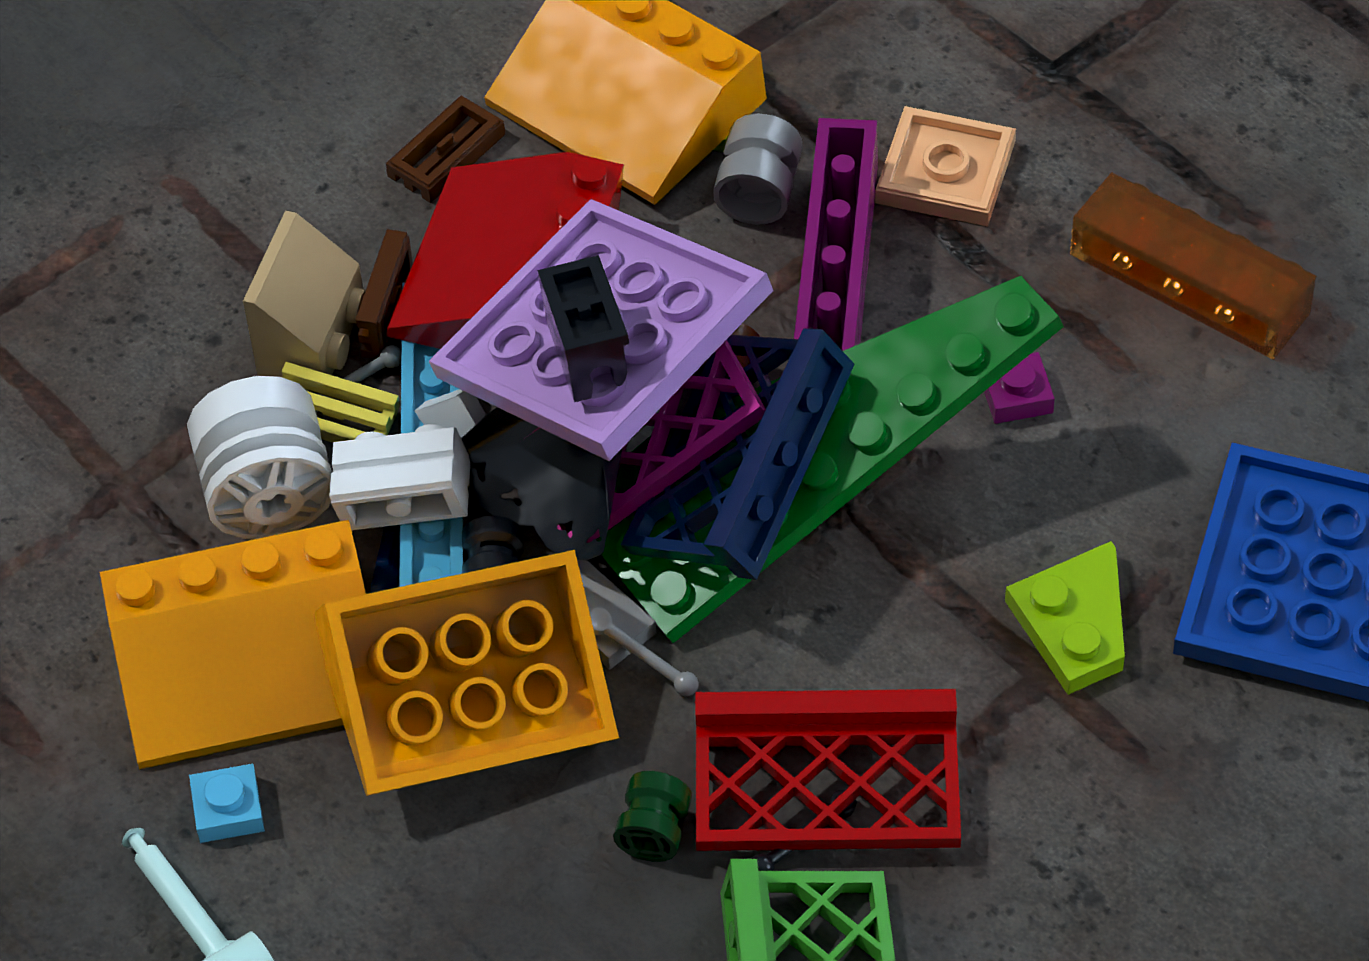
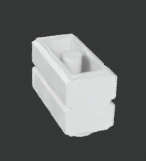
(400, 477)

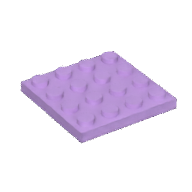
(674, 305)

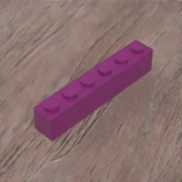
(838, 230)

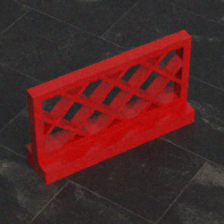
(835, 720)

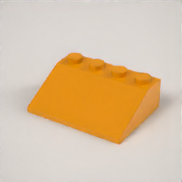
(629, 86)
(227, 642)
(466, 672)

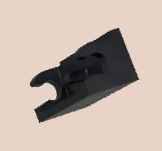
(584, 323)

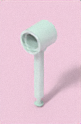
(188, 909)

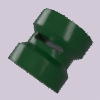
(651, 822)

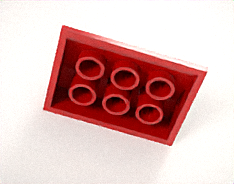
(487, 230)

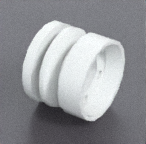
(260, 457)

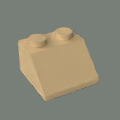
(302, 301)

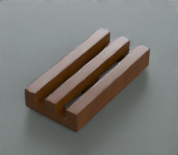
(452, 149)
(383, 292)

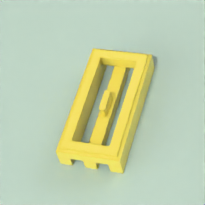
(349, 392)

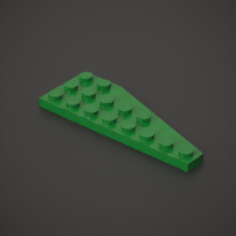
(892, 401)

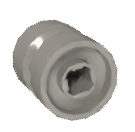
(758, 169)

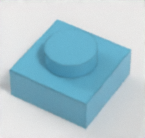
(226, 803)

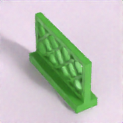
(751, 920)

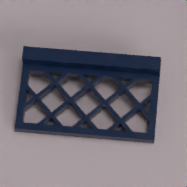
(769, 460)

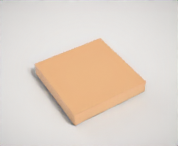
(945, 166)

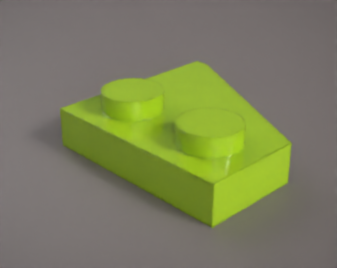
(1074, 617)

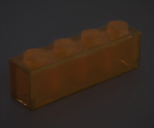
(1192, 265)

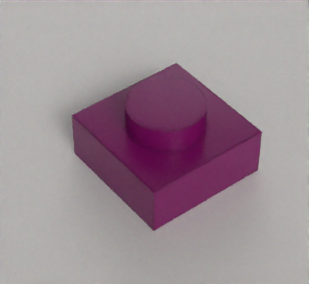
(1021, 392)

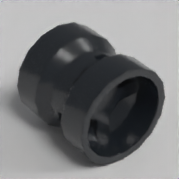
(491, 543)

